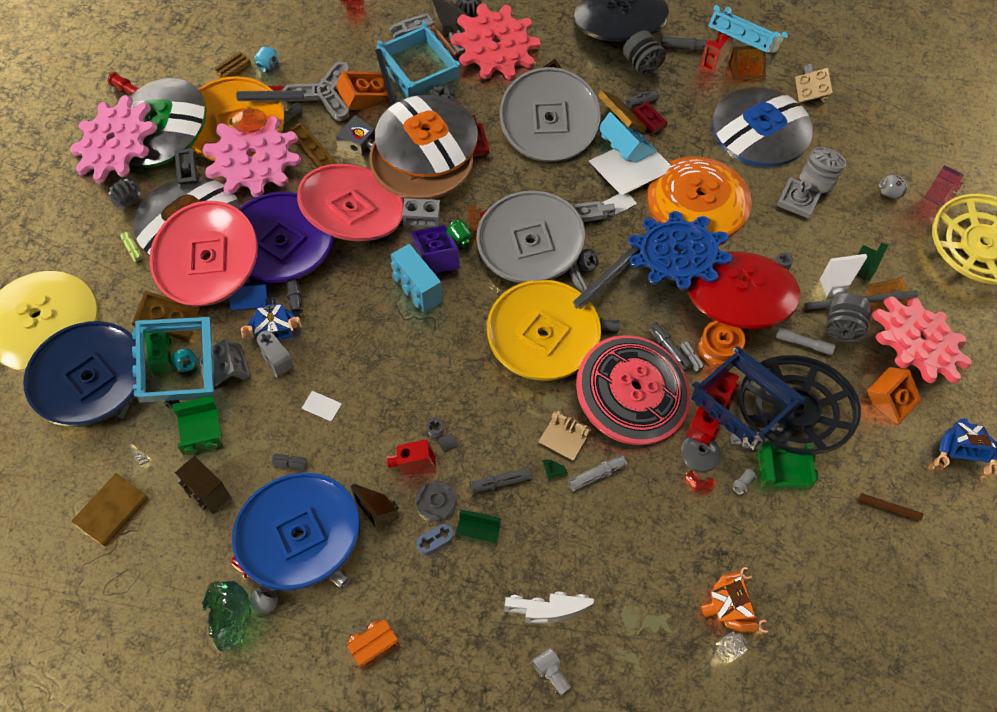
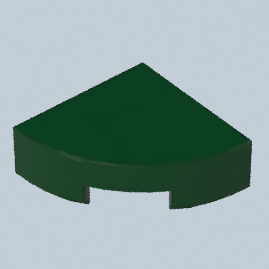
(553, 469)

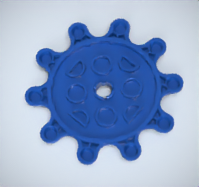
(697, 256)

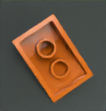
(362, 89)

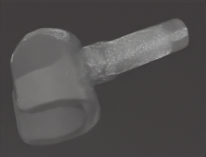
(141, 457)

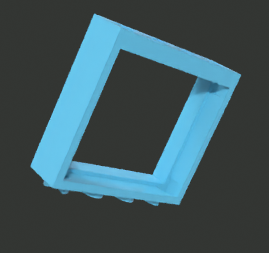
(166, 325)

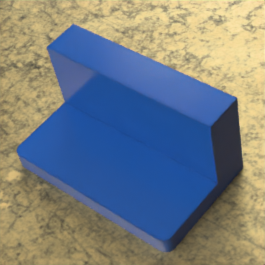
(249, 296)

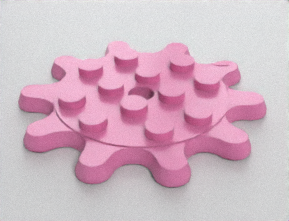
(128, 130)
(256, 170)

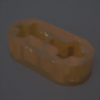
(473, 218)

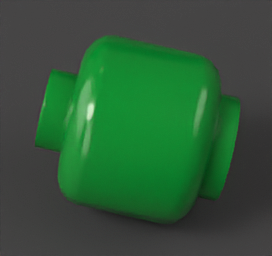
(460, 233)

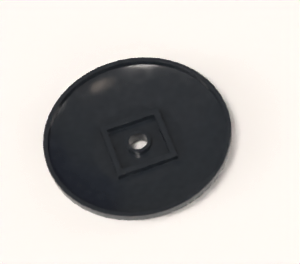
(620, 18)

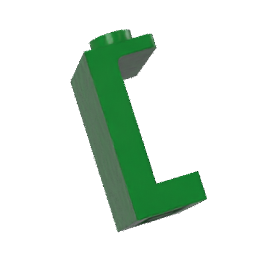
(786, 469)

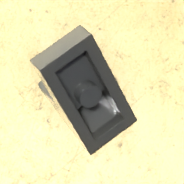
(186, 166)

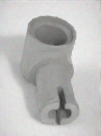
(548, 666)

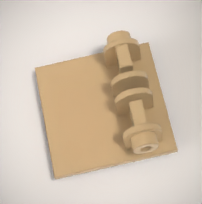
(814, 85)
(565, 435)

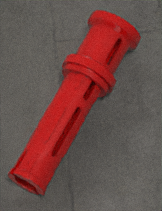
(123, 84)

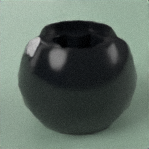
(592, 256)

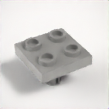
(799, 197)

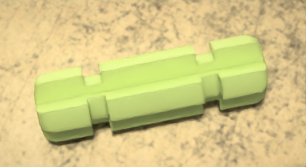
(131, 246)

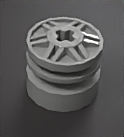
(823, 169)

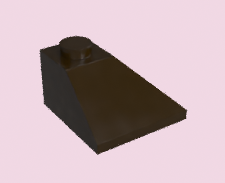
(375, 506)

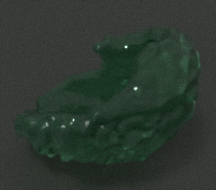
(228, 613)

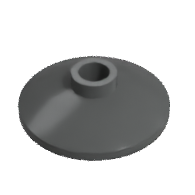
(700, 460)

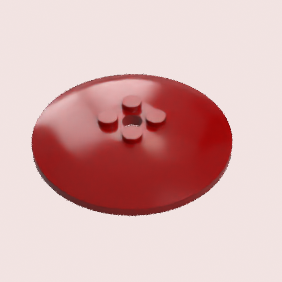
(761, 303)

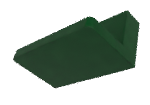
(872, 261)
(478, 527)

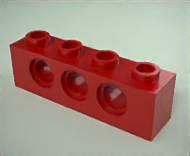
(702, 430)

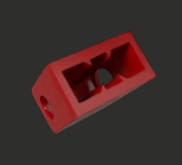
(414, 458)

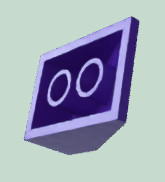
(436, 248)

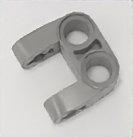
(274, 353)

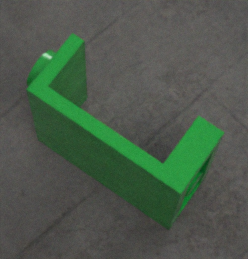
(198, 425)

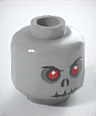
(893, 186)

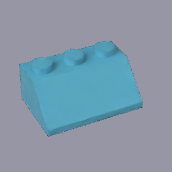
(625, 139)

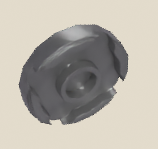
(436, 501)

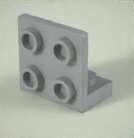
(227, 361)

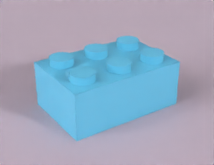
(416, 278)

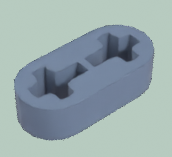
(437, 543)

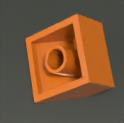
(895, 394)

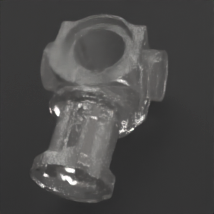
(731, 647)

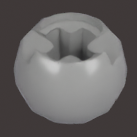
(263, 600)

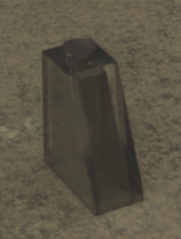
(446, 16)

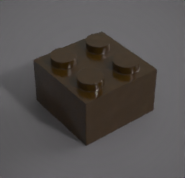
(202, 485)

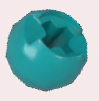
(186, 366)

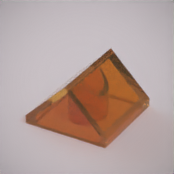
(747, 63)

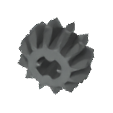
(468, 6)
(124, 193)

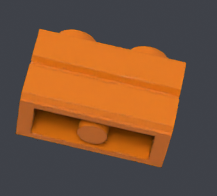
(372, 644)

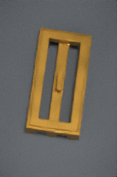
(229, 68)

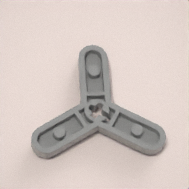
(329, 99)

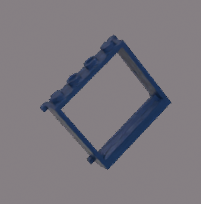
(760, 376)

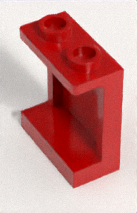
(716, 52)

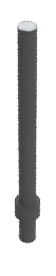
(899, 295)

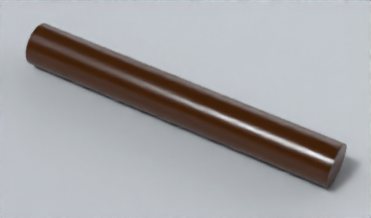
(891, 506)

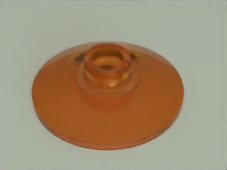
(249, 120)

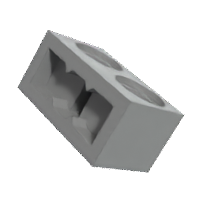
(421, 212)

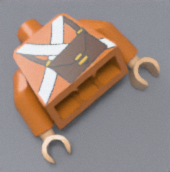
(734, 604)

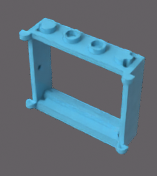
(745, 30)
(408, 40)

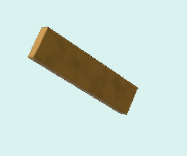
(311, 146)

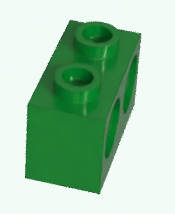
(159, 353)

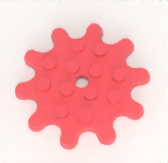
(494, 56)
(931, 355)

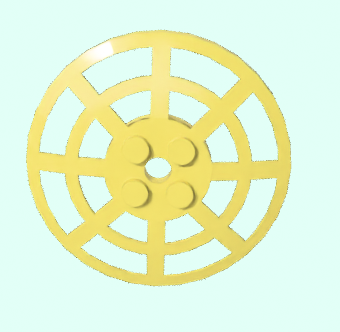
(970, 237)

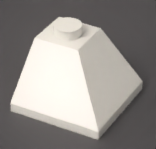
(840, 274)

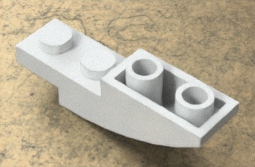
(557, 609)

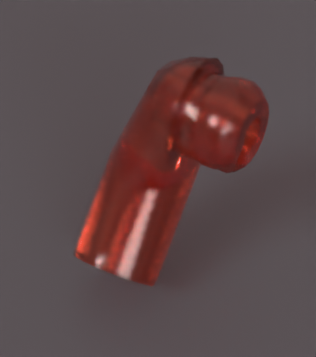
(699, 484)

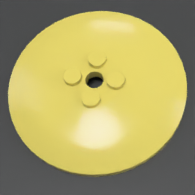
(58, 298)

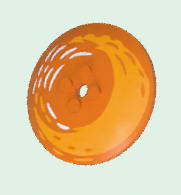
(725, 200)

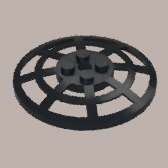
(811, 408)

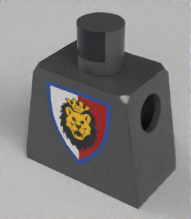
(356, 136)

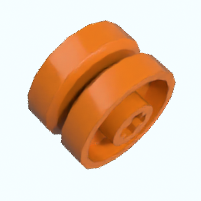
(718, 343)

